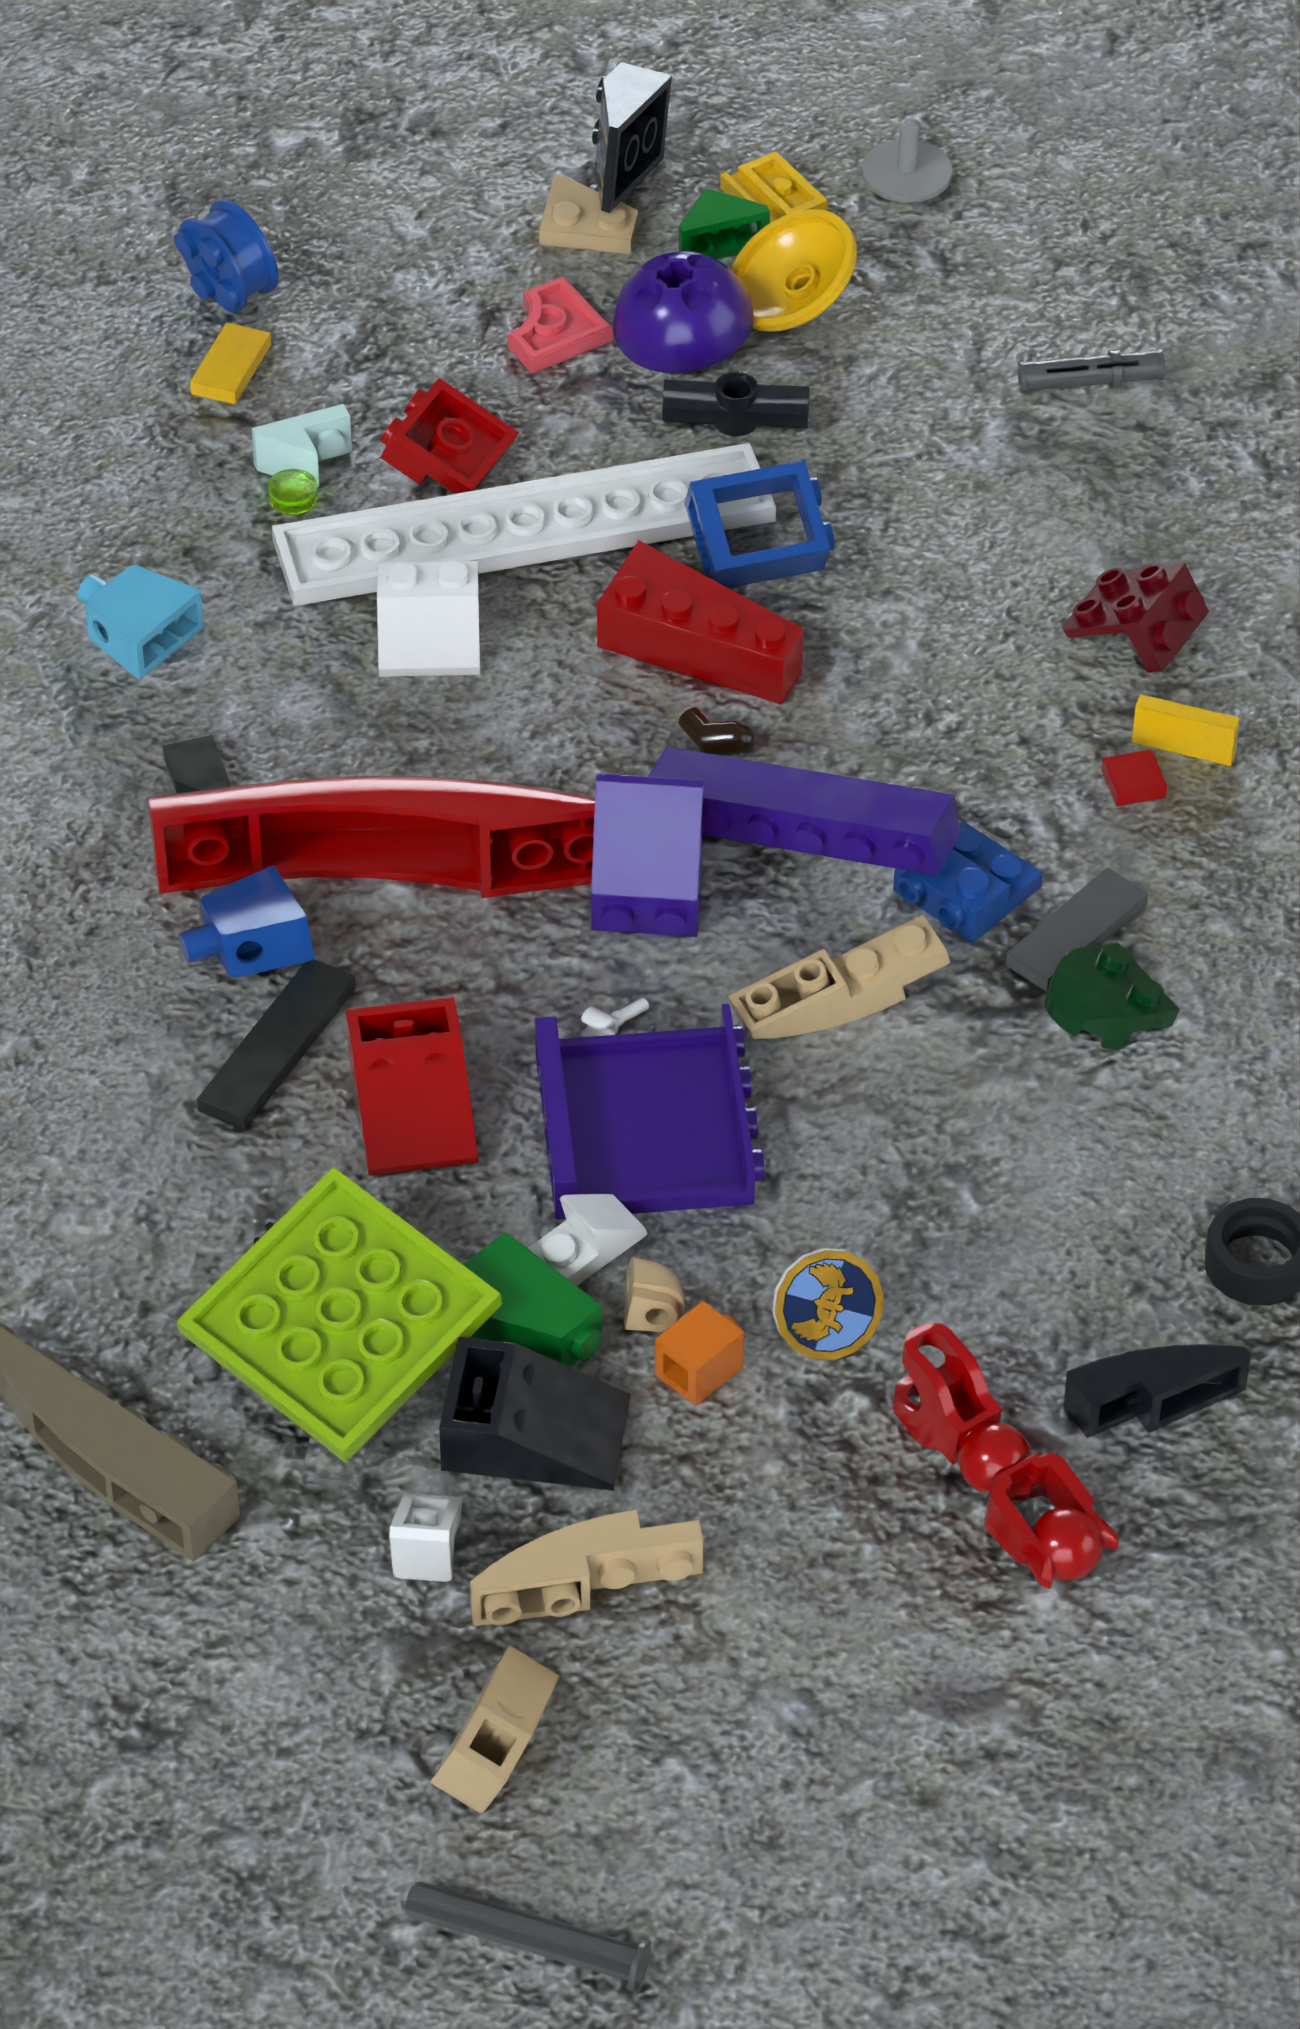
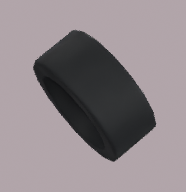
(1243, 1281)

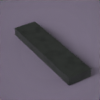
(276, 1044)

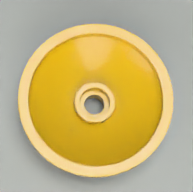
(796, 268)

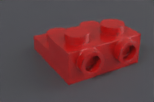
(446, 439)

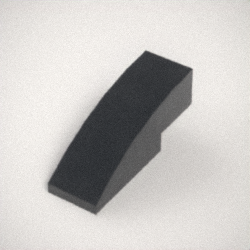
(1153, 1385)

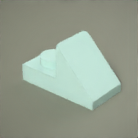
(302, 441)

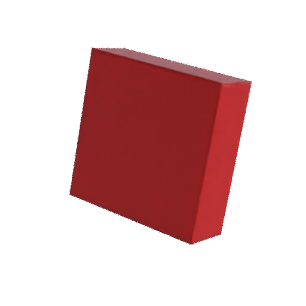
(1134, 777)

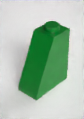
(537, 1305)

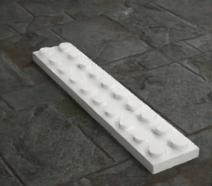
(511, 523)

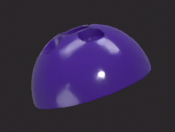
(682, 313)

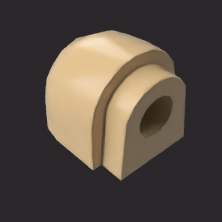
(651, 1296)

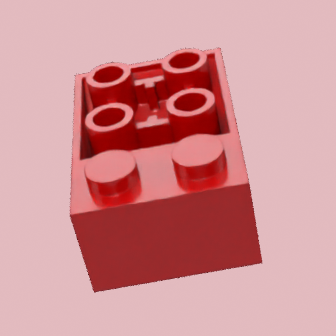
(411, 1086)

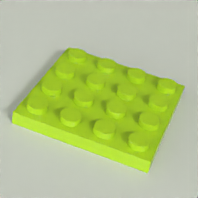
(339, 1313)

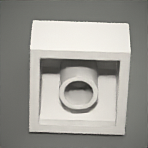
(428, 618)

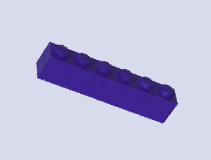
(819, 811)

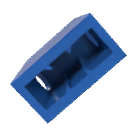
(250, 927)

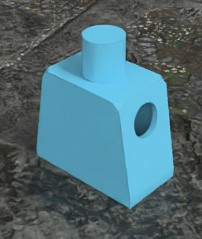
(140, 616)

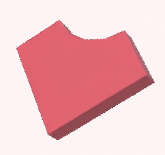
(557, 326)

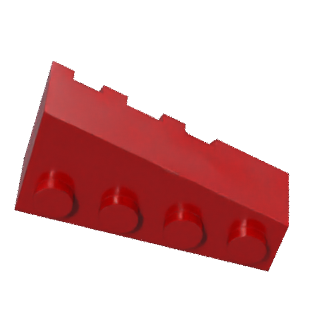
(697, 627)

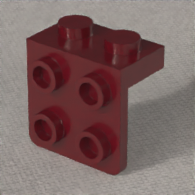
(1151, 603)

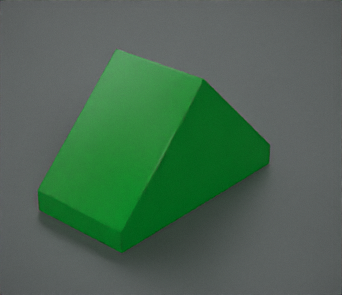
(721, 224)

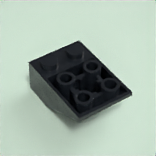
(530, 1418)

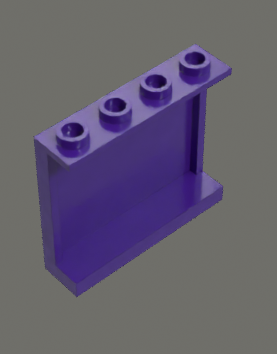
(649, 1117)

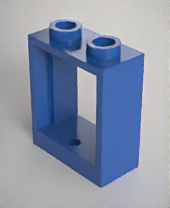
(764, 564)

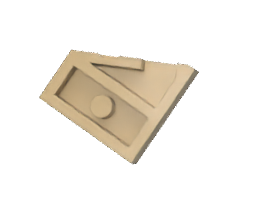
(576, 220)

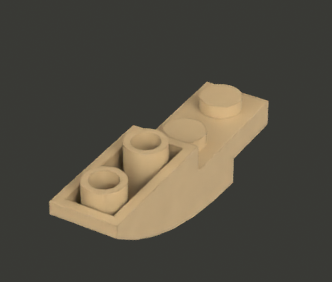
(832, 992)
(563, 1566)

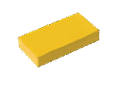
(230, 363)
(1185, 730)

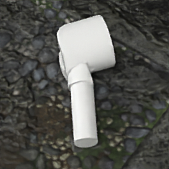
(608, 1024)

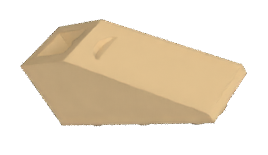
(496, 1730)

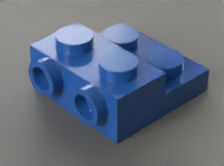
(974, 886)

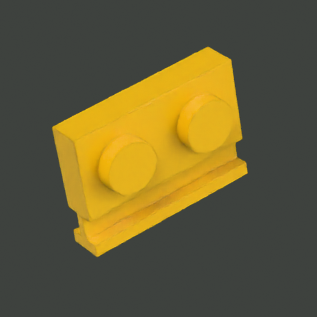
(774, 184)

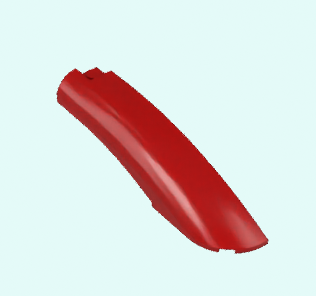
(377, 828)

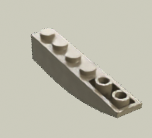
(117, 1452)

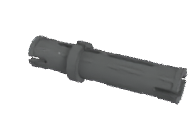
(1091, 370)

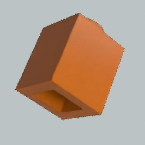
(699, 1352)

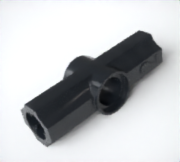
(735, 403)

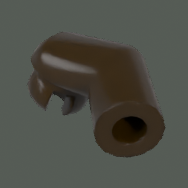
(716, 737)

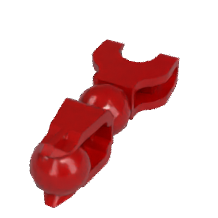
(996, 1460)

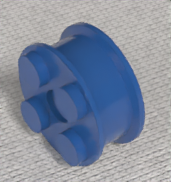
(227, 256)

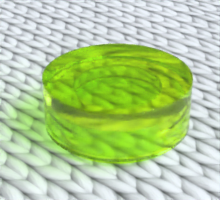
(292, 491)

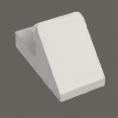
(591, 1237)
(424, 1536)

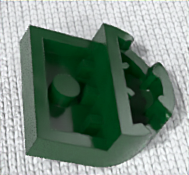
(1106, 995)

